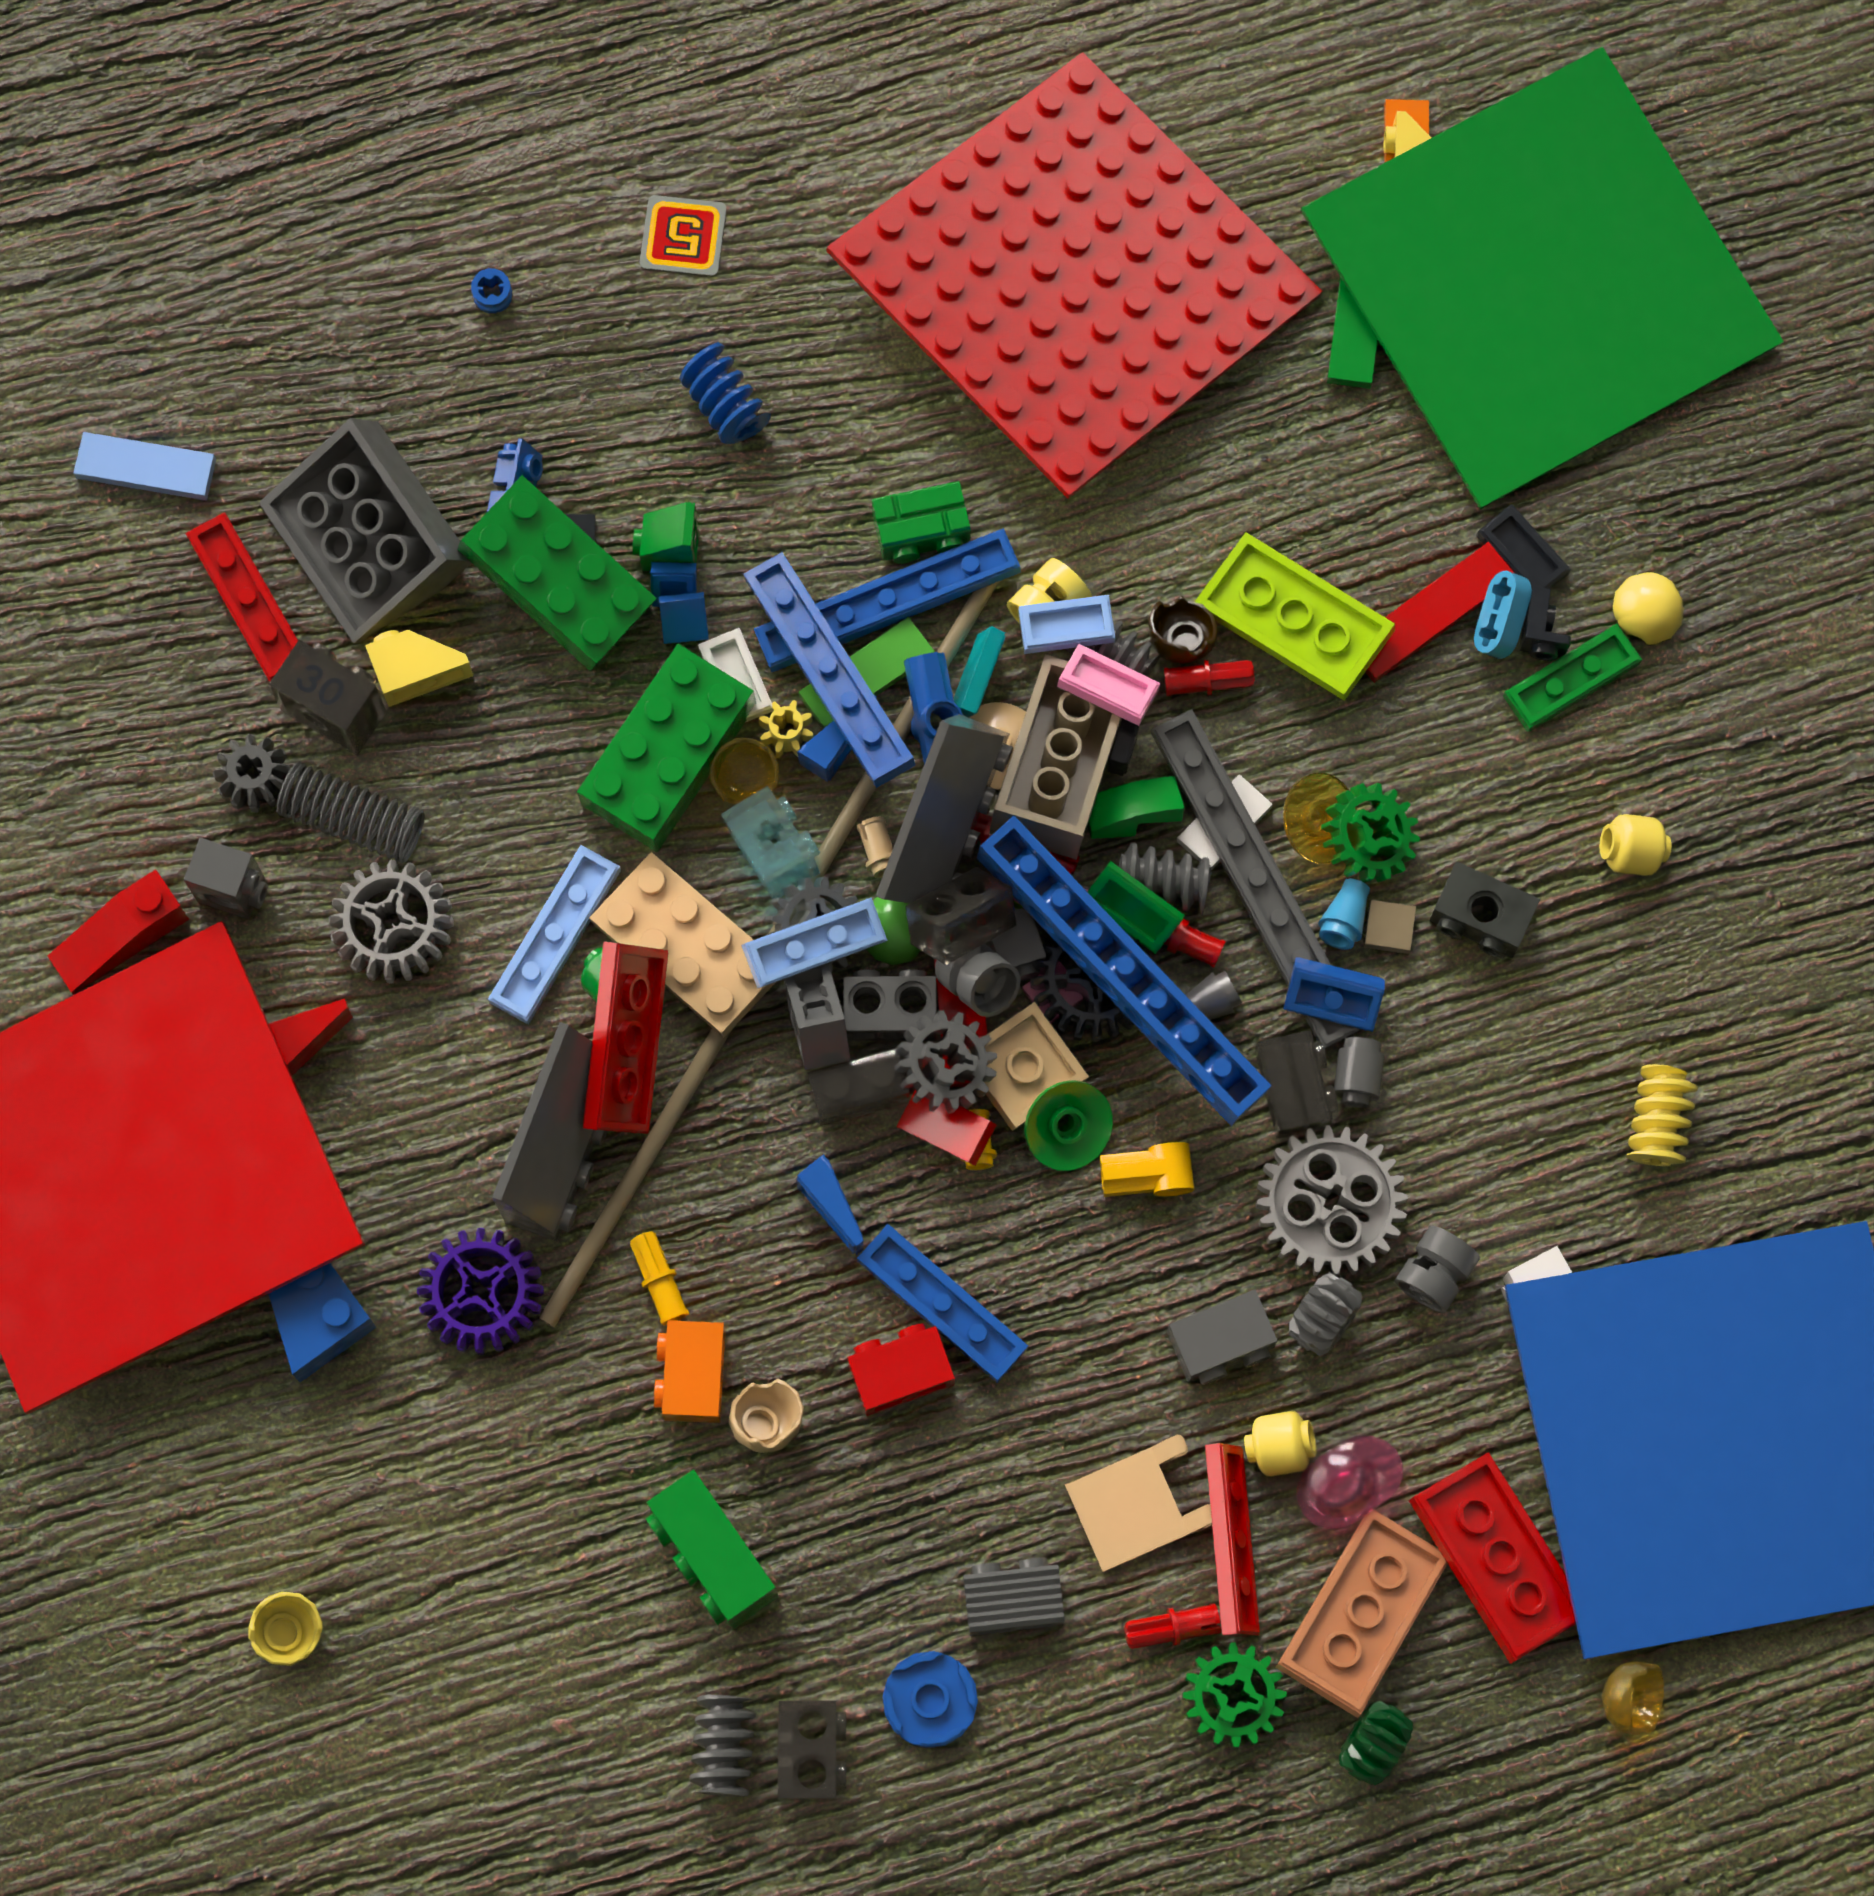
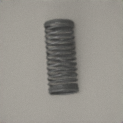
(300, 798)

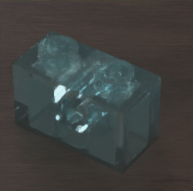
(753, 827)

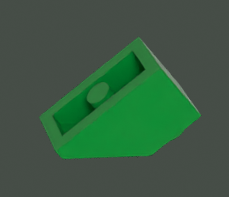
(668, 536)

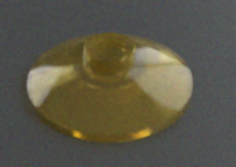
(1308, 801)

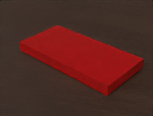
(625, 1038)
(1497, 1556)

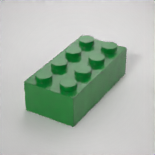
(556, 573)
(666, 747)

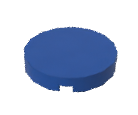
(930, 1699)

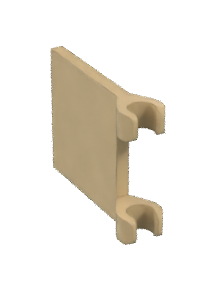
(1131, 1508)

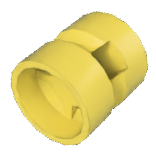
(1055, 579)

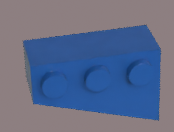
(318, 1320)

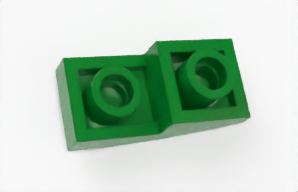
(1125, 806)

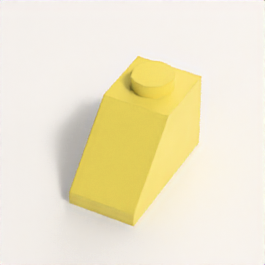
(414, 665)

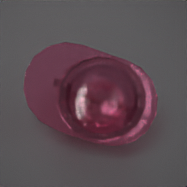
(1349, 1481)

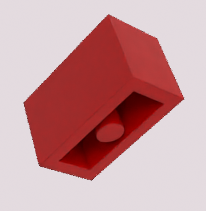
(900, 1369)

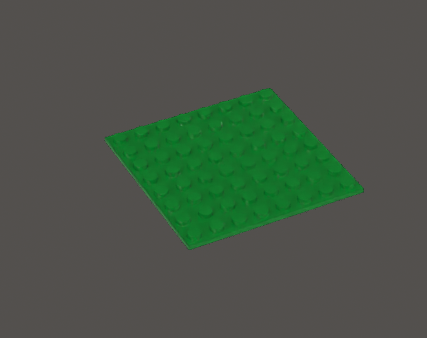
(1541, 277)

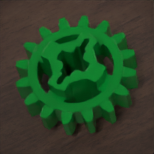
(1364, 833)
(1241, 1675)

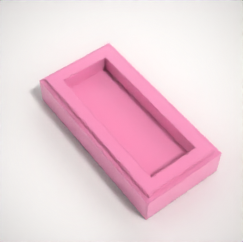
(1108, 684)

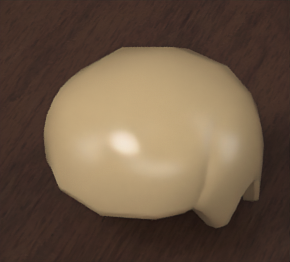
(766, 1416)

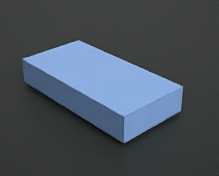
(1066, 624)

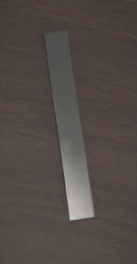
(1243, 855)

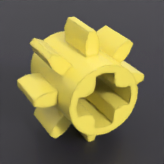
(778, 720)

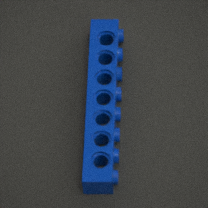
(1123, 971)

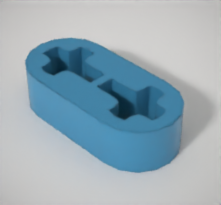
(1502, 614)

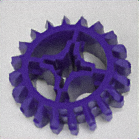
(457, 1259)

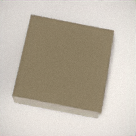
(1389, 927)

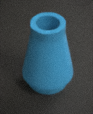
(1345, 916)

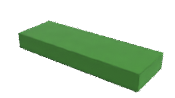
(878, 663)

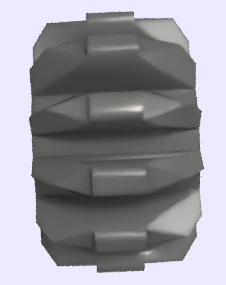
(241, 786)
(1325, 1314)

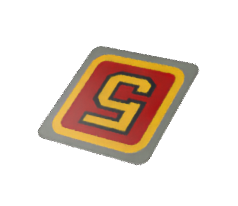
(683, 235)

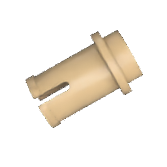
(876, 844)

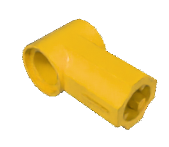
(1160, 1170)

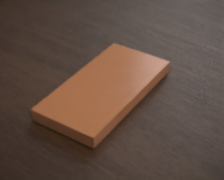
(1363, 1613)

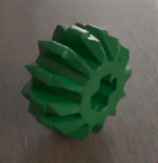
(1376, 1742)

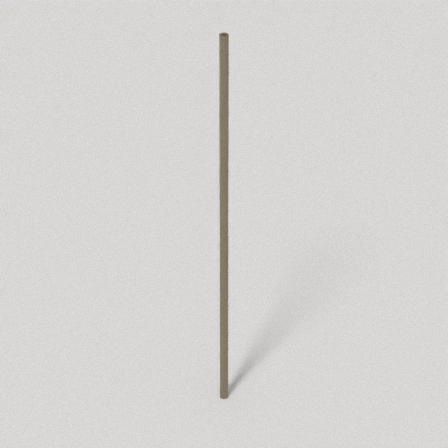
(714, 1041)

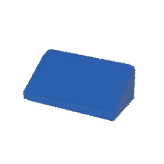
(1334, 994)

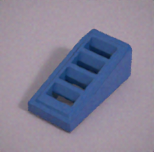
(825, 752)
(825, 1194)

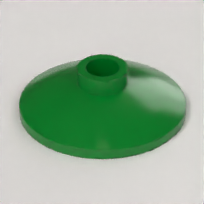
(1083, 1134)

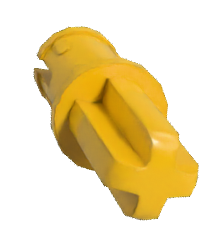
(658, 1277)

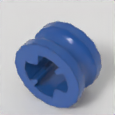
(490, 278)

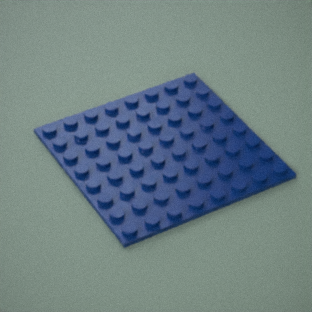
(1707, 1434)

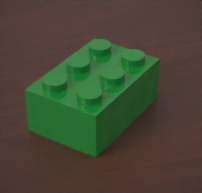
(710, 1551)

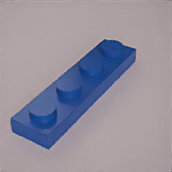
(942, 1303)

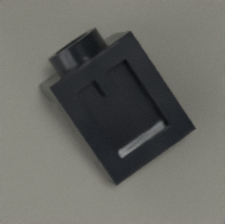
(1538, 619)

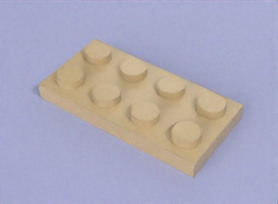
(703, 944)

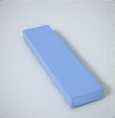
(554, 934)

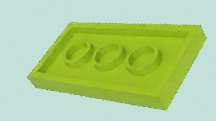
(1295, 616)

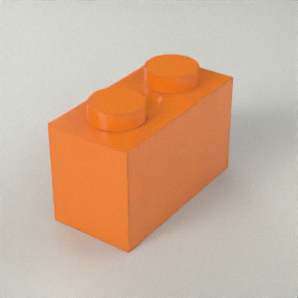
(691, 1371)

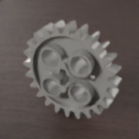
(1312, 1237)

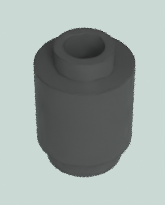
(1359, 1072)

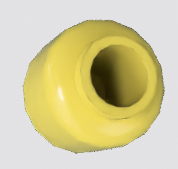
(1635, 845)
(1281, 1443)

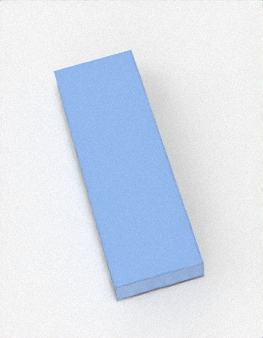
(144, 466)
(814, 943)

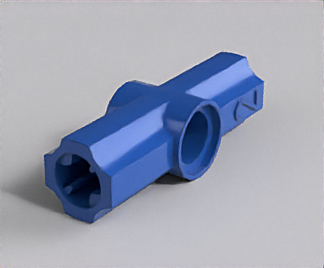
(929, 694)

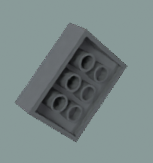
(364, 529)
(945, 808)
(551, 1144)

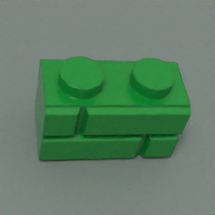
(921, 522)

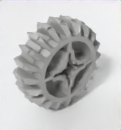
(396, 903)

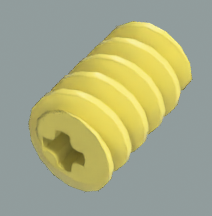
(1660, 1116)

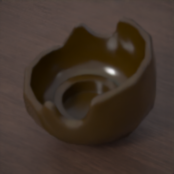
(1182, 630)

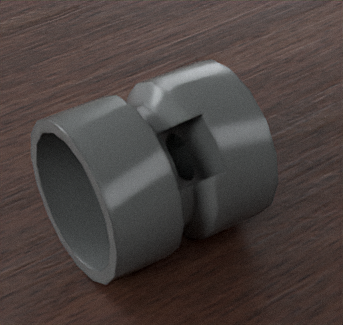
(981, 980)
(1439, 1266)

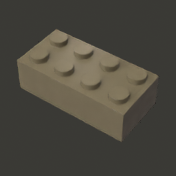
(1056, 764)

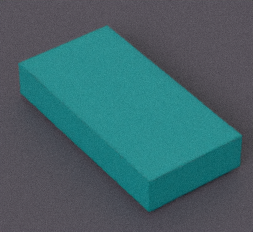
(978, 670)

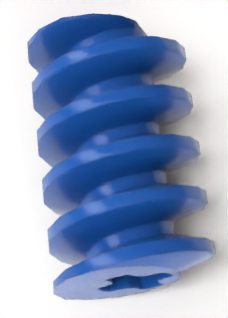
(720, 396)

